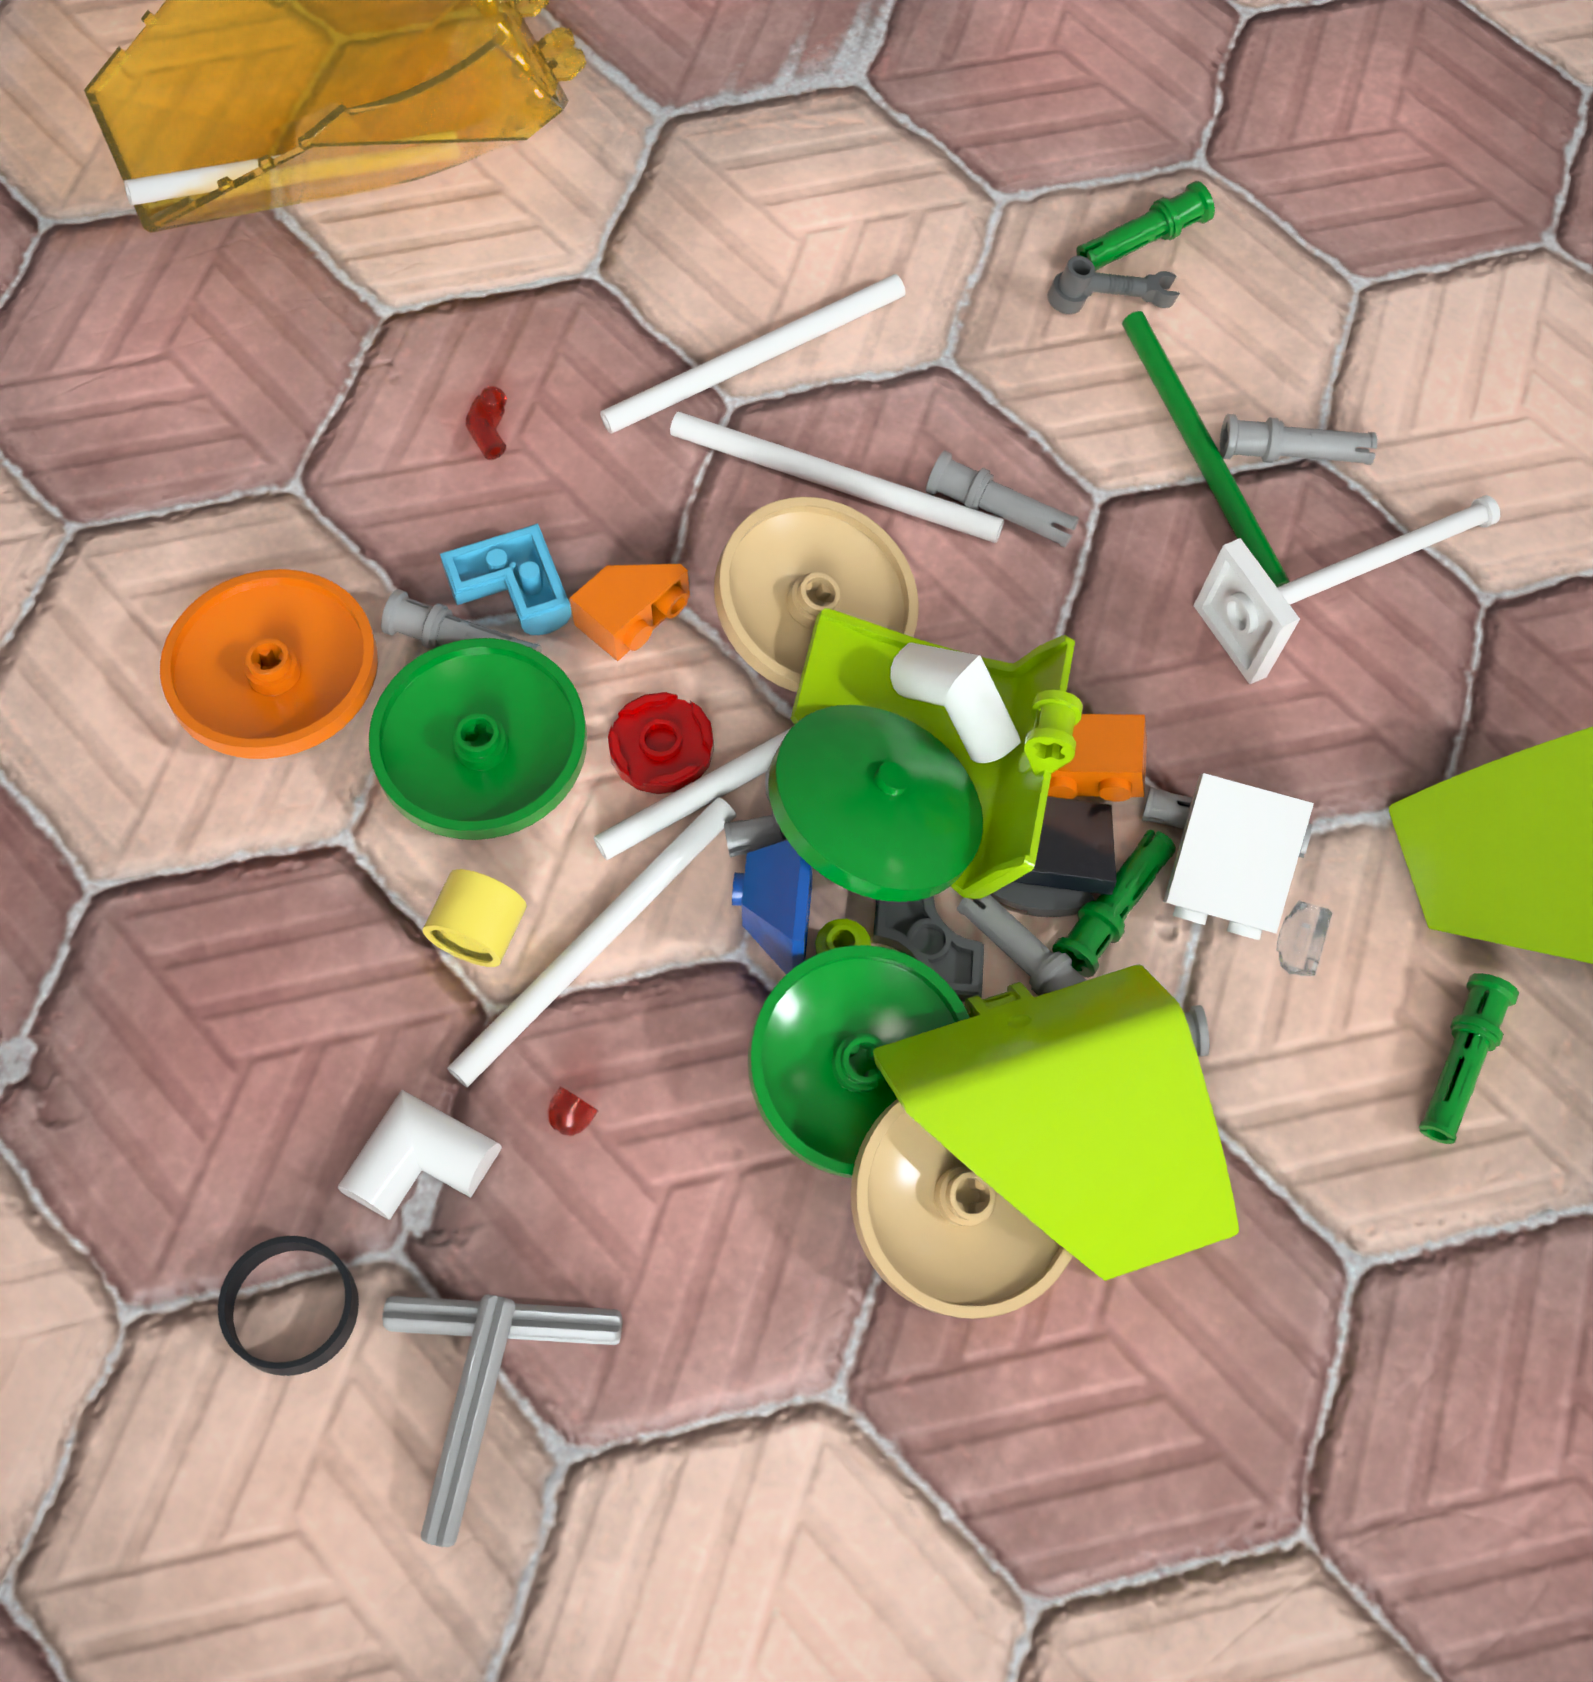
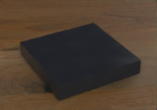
(1075, 847)

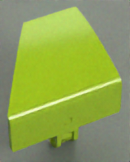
(1508, 849)

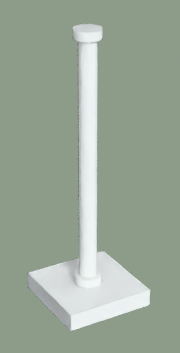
(1256, 617)

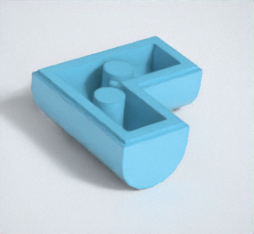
(513, 563)

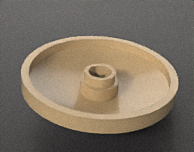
(793, 564)
(942, 1229)

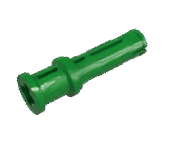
(1163, 221)
(1103, 919)
(1475, 1034)

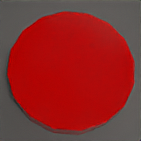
(661, 743)

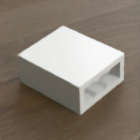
(1237, 855)

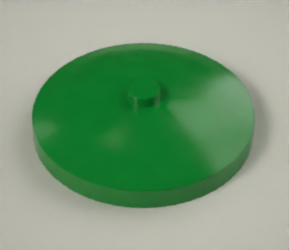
(478, 738)
(875, 803)
(817, 1040)

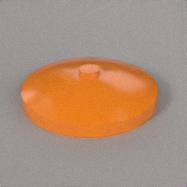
(269, 663)

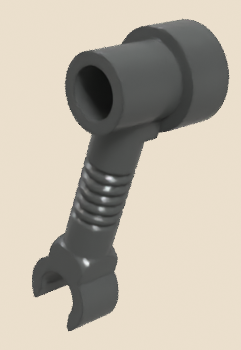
(1080, 280)

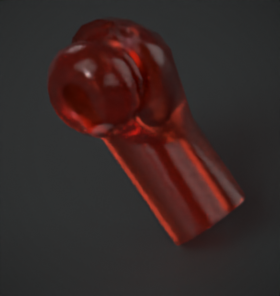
(484, 420)

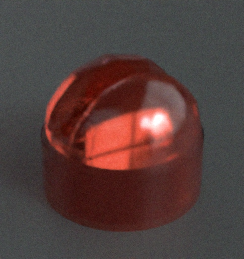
(569, 1113)

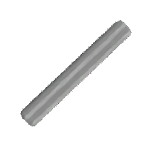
(528, 1320)
(468, 1421)

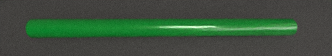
(1202, 445)

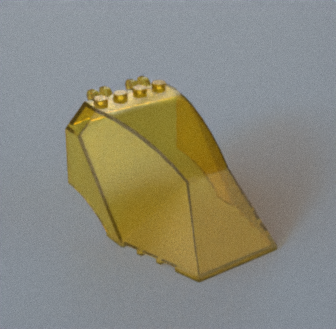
(333, 86)

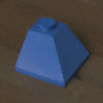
(776, 902)

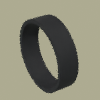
(246, 1265)

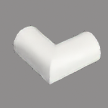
(965, 690)
(415, 1140)

